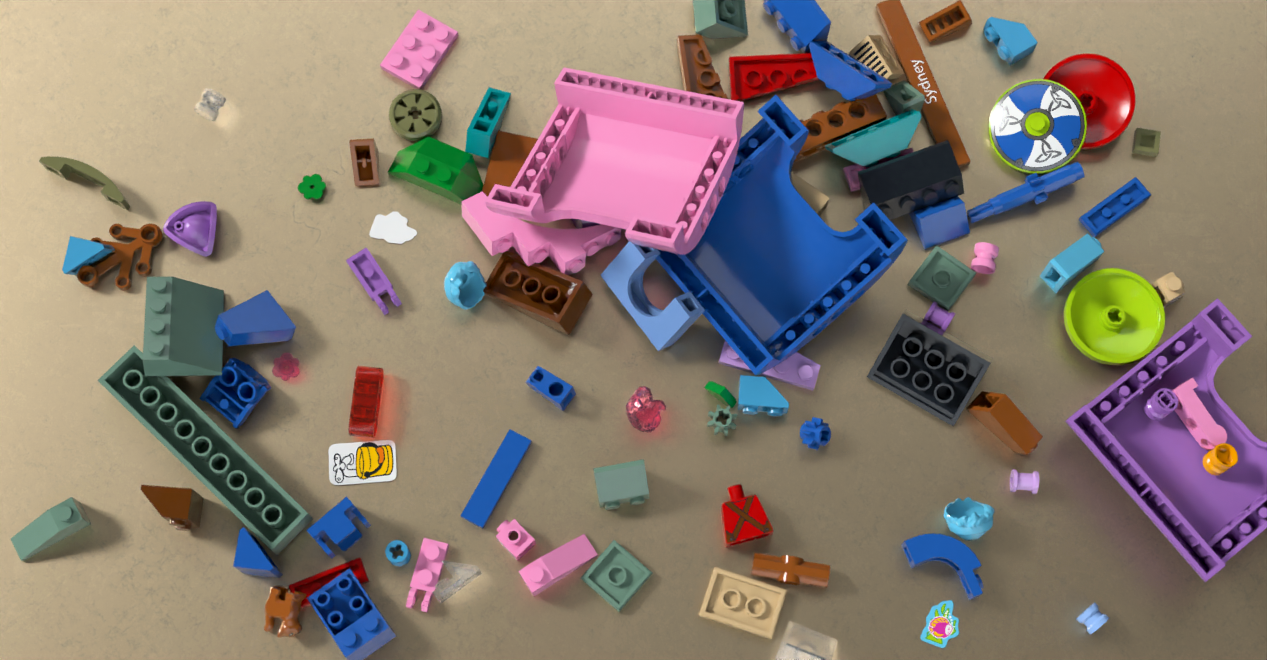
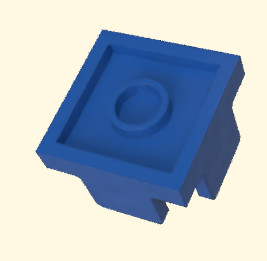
(338, 526)

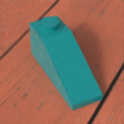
(487, 122)

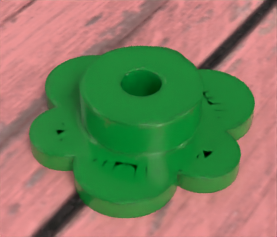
(309, 182)

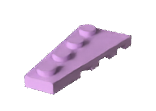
(794, 370)

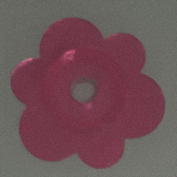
(280, 364)

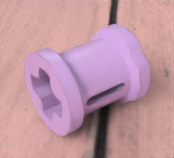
(1024, 481)

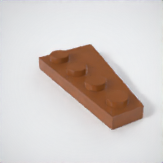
(697, 67)

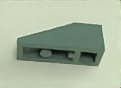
(50, 528)

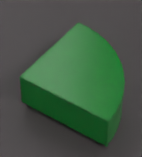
(721, 393)

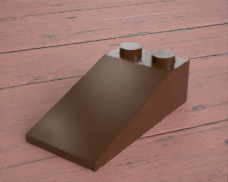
(538, 292)

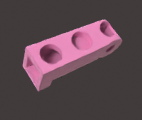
(1197, 418)

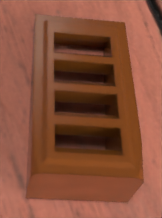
(948, 11)

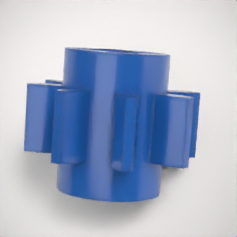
(815, 433)

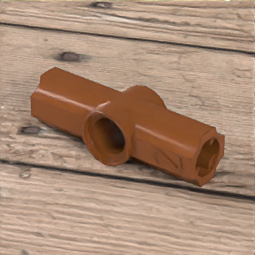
(790, 570)

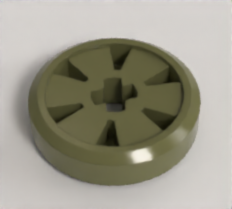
(428, 120)

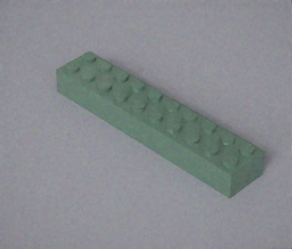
(207, 451)

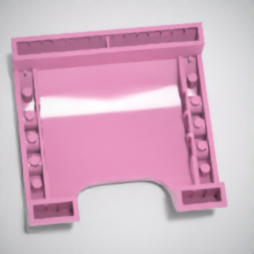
(628, 160)

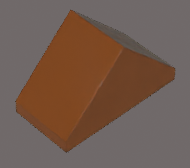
(365, 161)

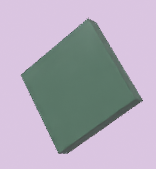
(941, 278)
(616, 575)

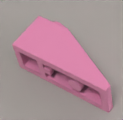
(557, 564)

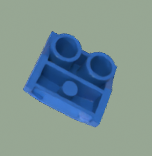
(236, 391)

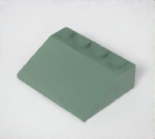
(181, 328)

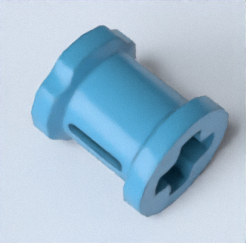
(395, 546)

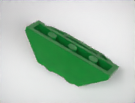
(438, 169)

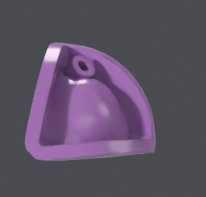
(193, 227)

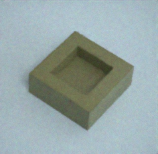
(1146, 142)

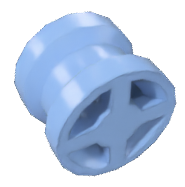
(1092, 618)

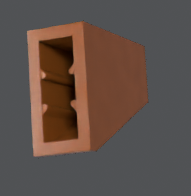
(1005, 421)

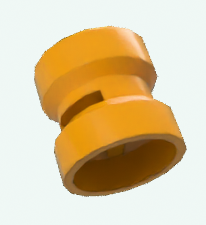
(1220, 459)

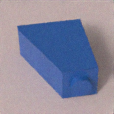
(255, 322)

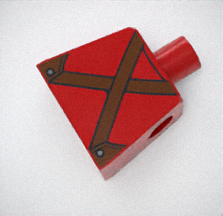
(743, 518)

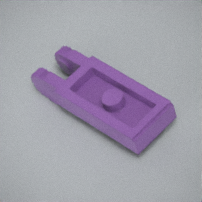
(372, 278)

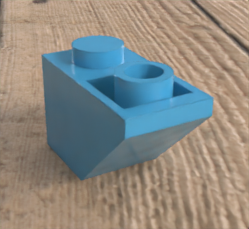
(1010, 38)
(760, 395)

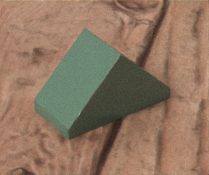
(904, 97)

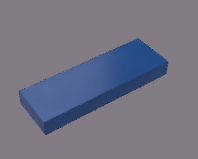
(1114, 207)

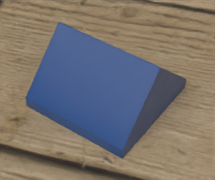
(941, 222)
(252, 558)

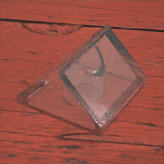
(805, 644)

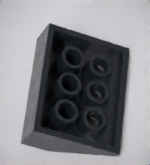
(929, 367)

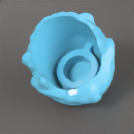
(464, 285)
(968, 518)

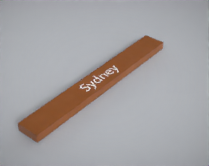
(920, 77)

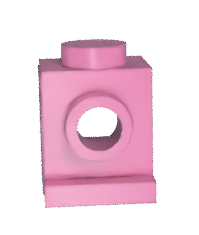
(521, 545)

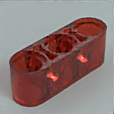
(366, 401)

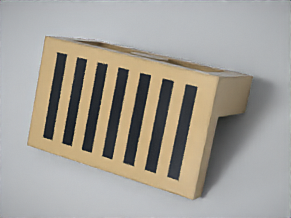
(877, 56)

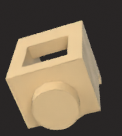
(1171, 288)

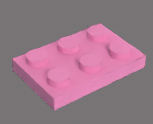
(419, 50)

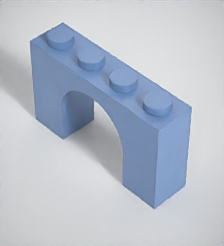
(625, 279)

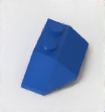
(845, 73)

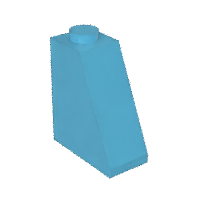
(1071, 262)

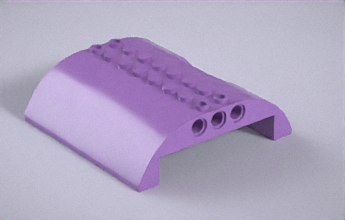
(1162, 462)

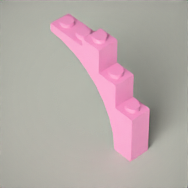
(535, 243)

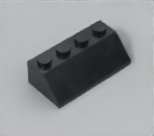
(912, 181)

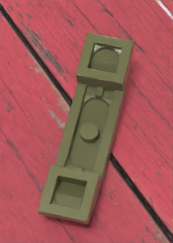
(64, 166)

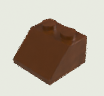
(177, 505)

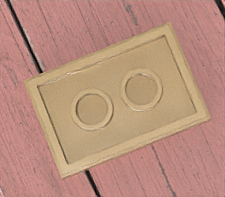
(743, 603)

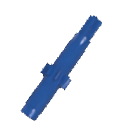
(1034, 189)

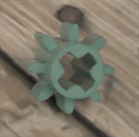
(725, 413)

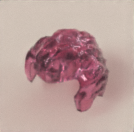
(643, 410)

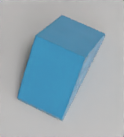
(83, 253)

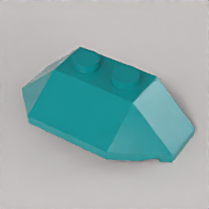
(879, 140)

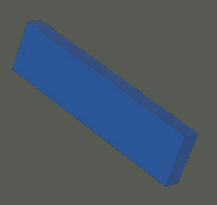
(496, 479)

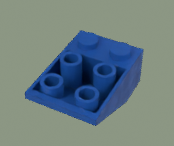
(351, 617)

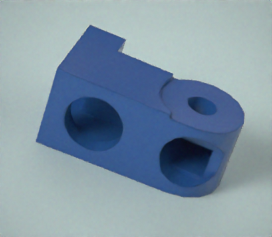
(551, 387)

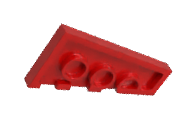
(768, 74)

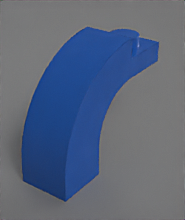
(949, 551)

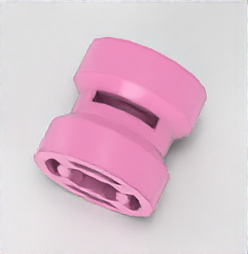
(985, 256)

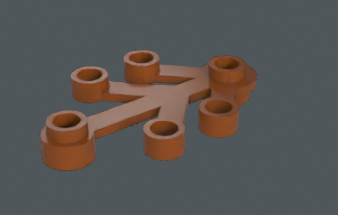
(124, 253)

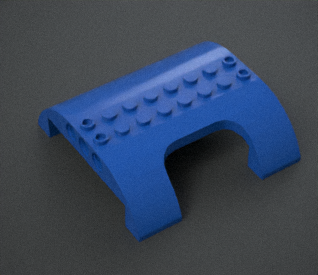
(769, 261)

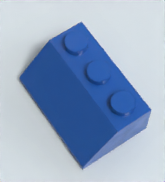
(801, 21)

